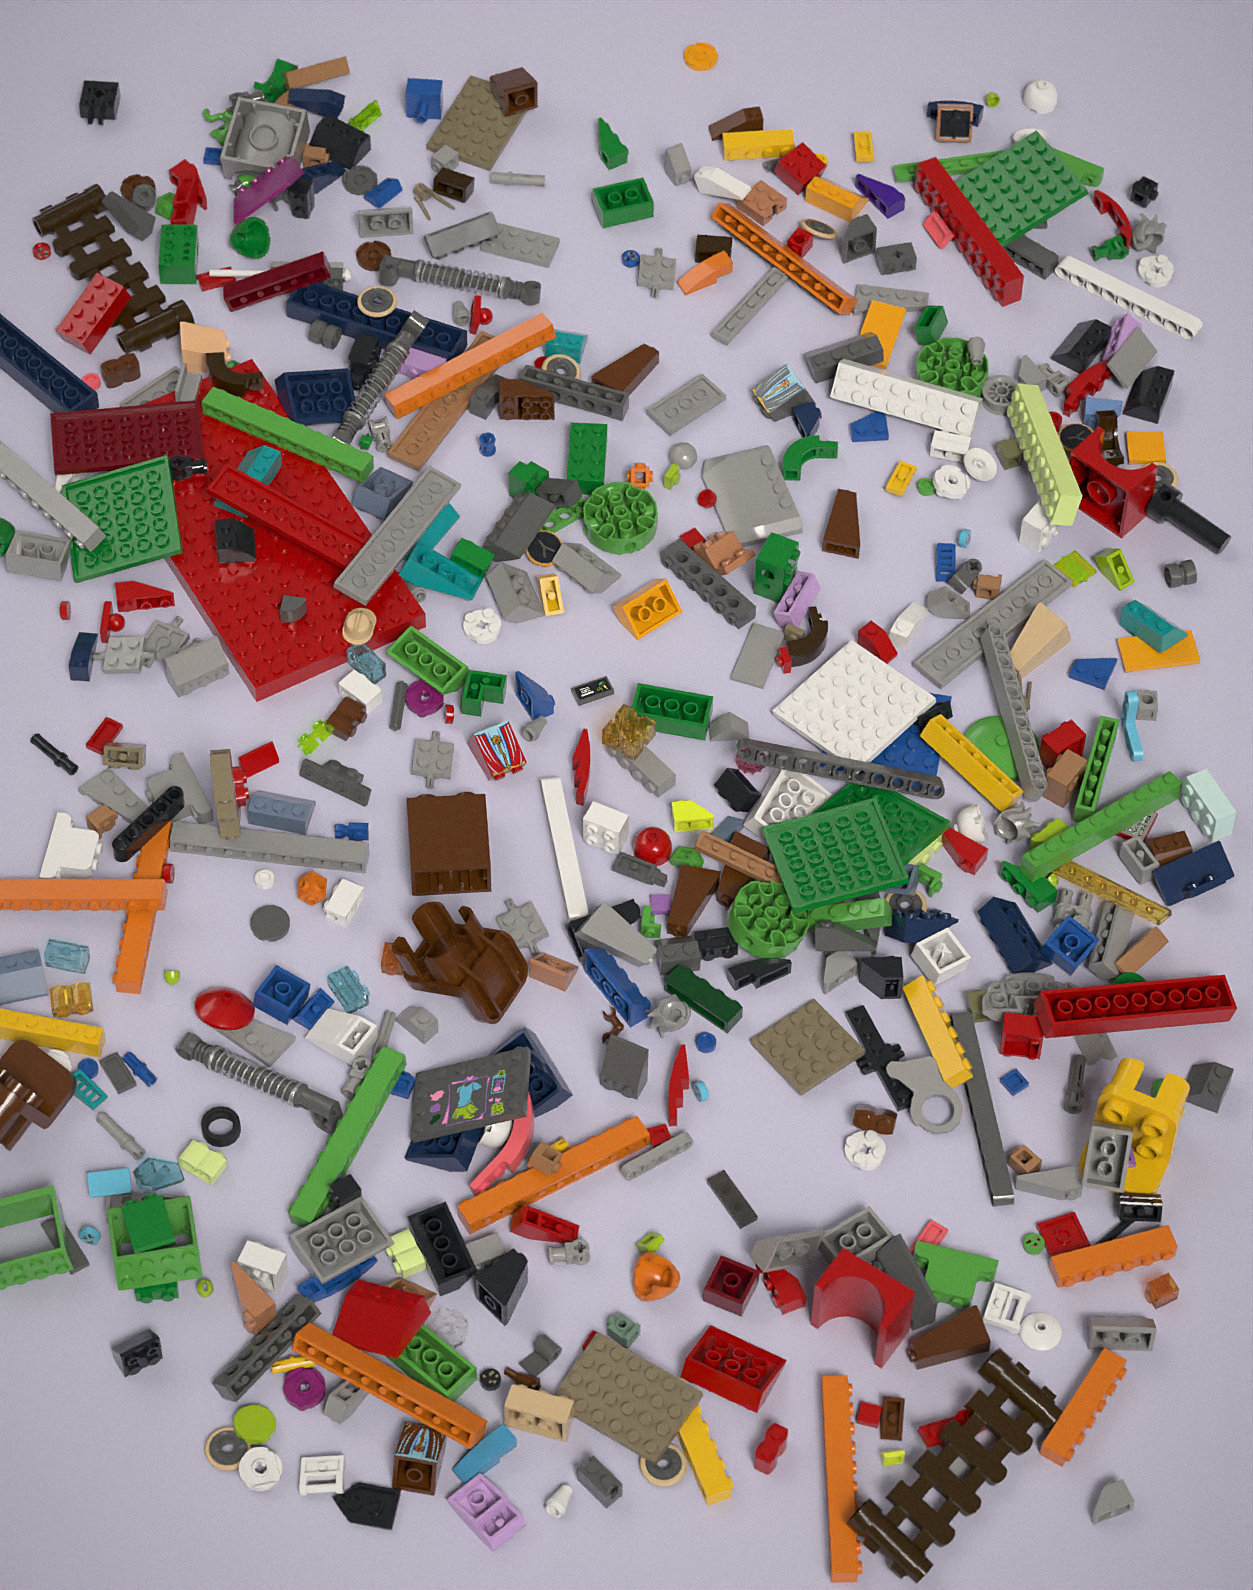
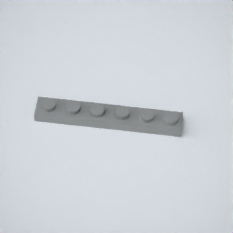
(750, 306)

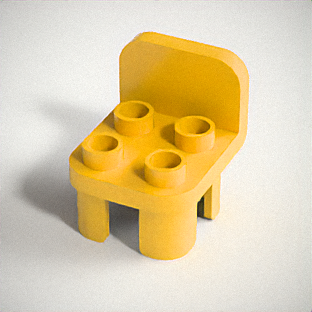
(1153, 1122)

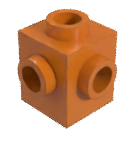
(642, 482)
(312, 888)

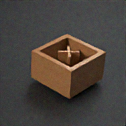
(1065, 778)

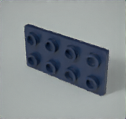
(1193, 874)

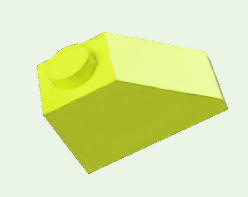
(690, 816)

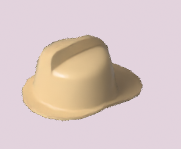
(359, 626)

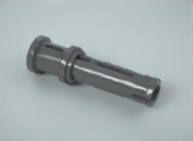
(1075, 1092)

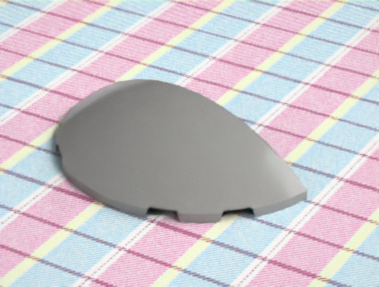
(1017, 994)

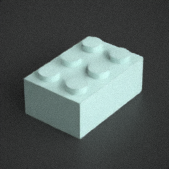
(1208, 805)

